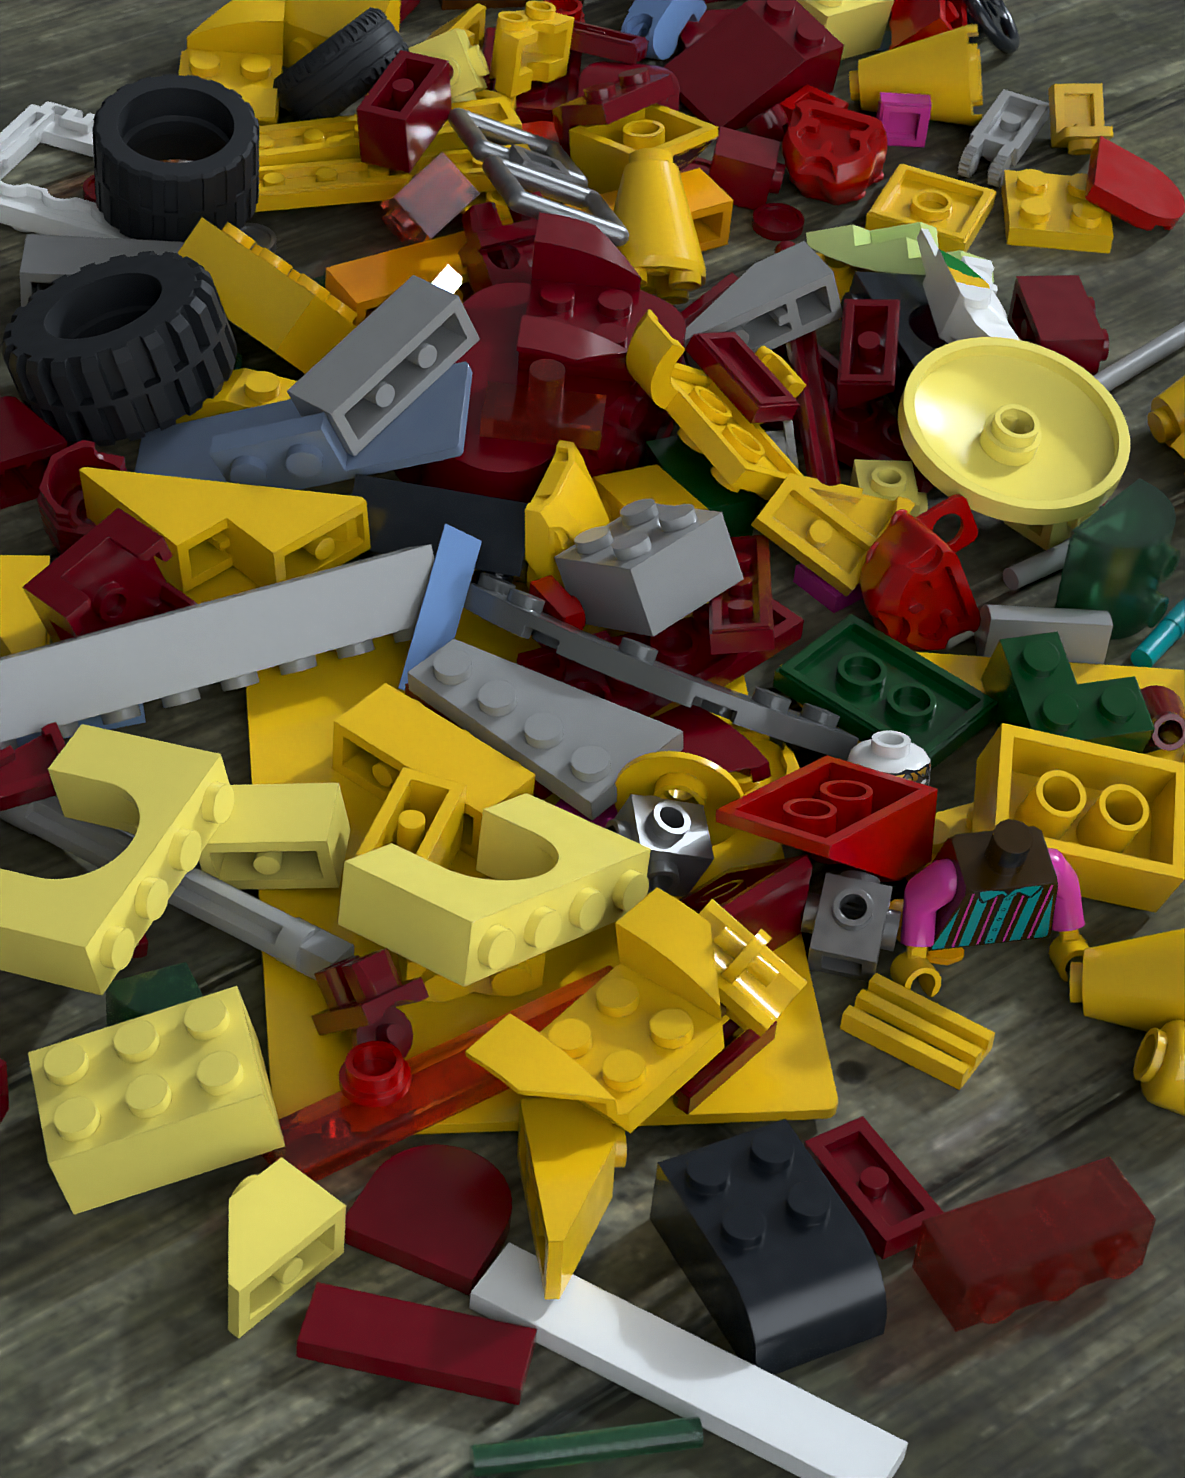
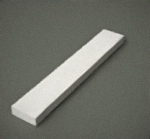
(687, 1374)

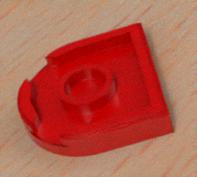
(1132, 188)

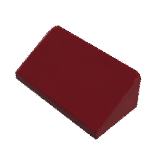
(867, 350)

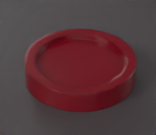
(778, 222)

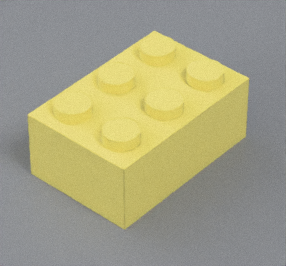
(154, 1100)

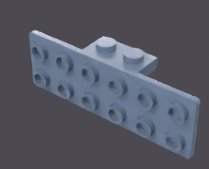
(287, 451)

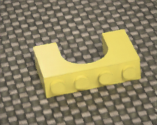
(550, 886)
(89, 924)

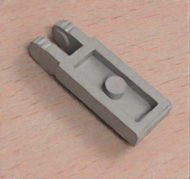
(1003, 135)

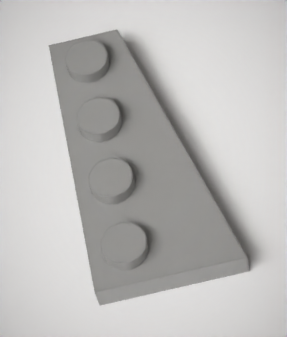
(547, 726)

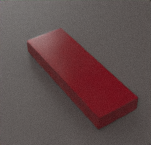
(417, 1343)

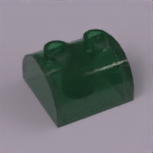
(1121, 560)

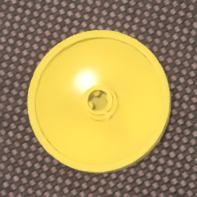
(1014, 430)

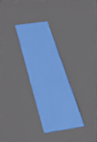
(443, 596)

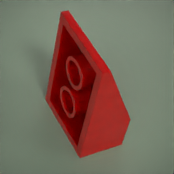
(843, 817)

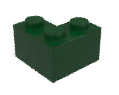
(1040, 693)

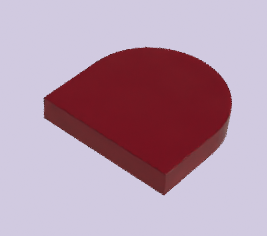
(434, 1214)

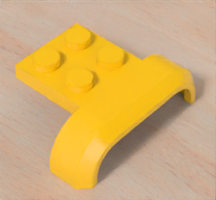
(707, 419)

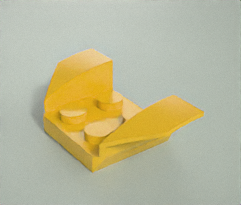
(242, 51)
(633, 1031)

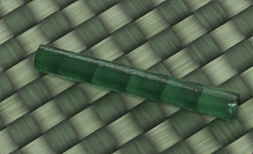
(585, 1446)

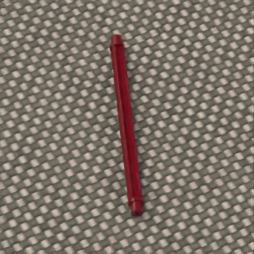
(813, 409)

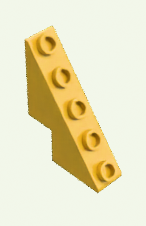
(221, 525)

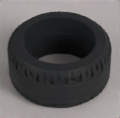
(340, 68)

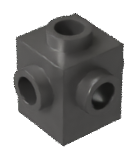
(676, 836)
(850, 924)

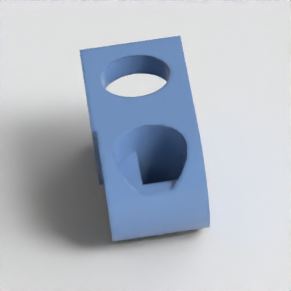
(661, 23)

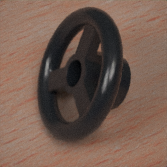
(989, 17)

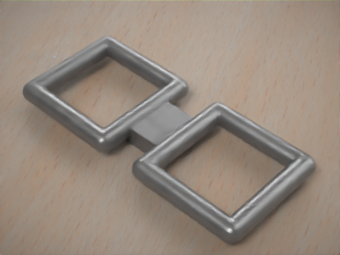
(540, 169)

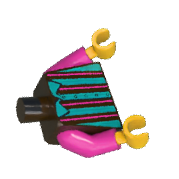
(989, 892)

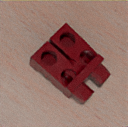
(497, 251)

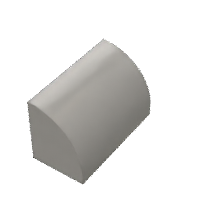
(1082, 632)

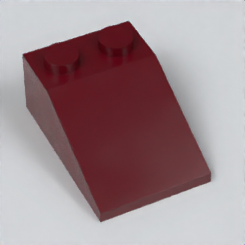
(755, 61)

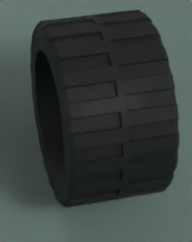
(175, 121)

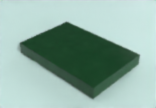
(885, 687)

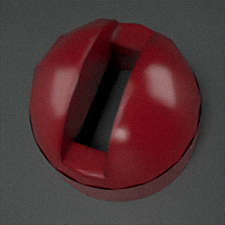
(770, 123)

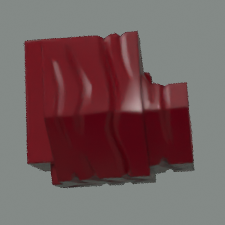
(62, 494)

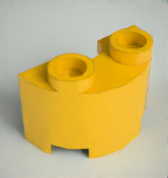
(530, 47)

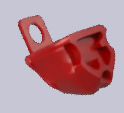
(833, 152)
(917, 581)

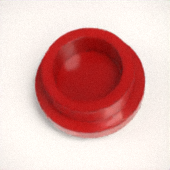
(374, 1074)

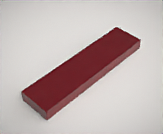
(744, 613)

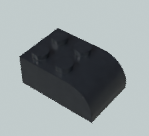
(769, 1248)

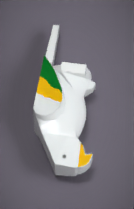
(961, 294)

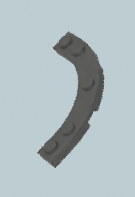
(636, 665)

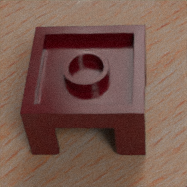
(105, 580)

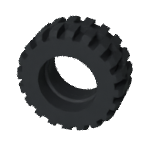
(121, 347)

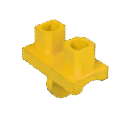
(750, 976)

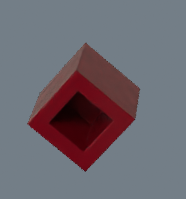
(746, 167)

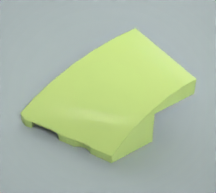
(878, 250)

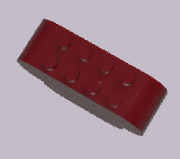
(514, 467)

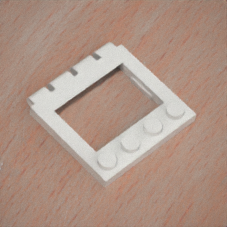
(32, 207)

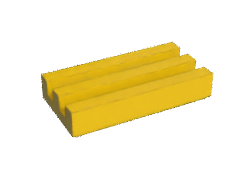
(923, 1024)

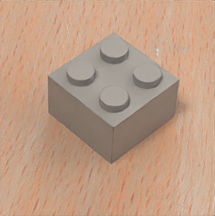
(649, 566)

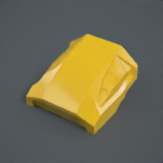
(560, 511)

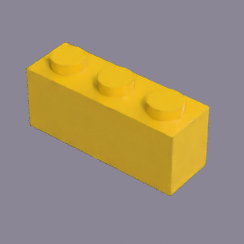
(399, 732)

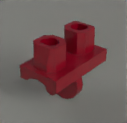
(364, 998)

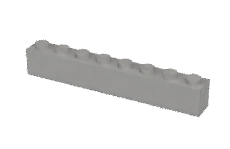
(212, 643)

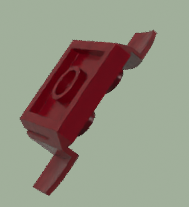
(579, 301)

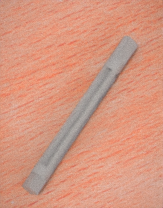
(199, 893)

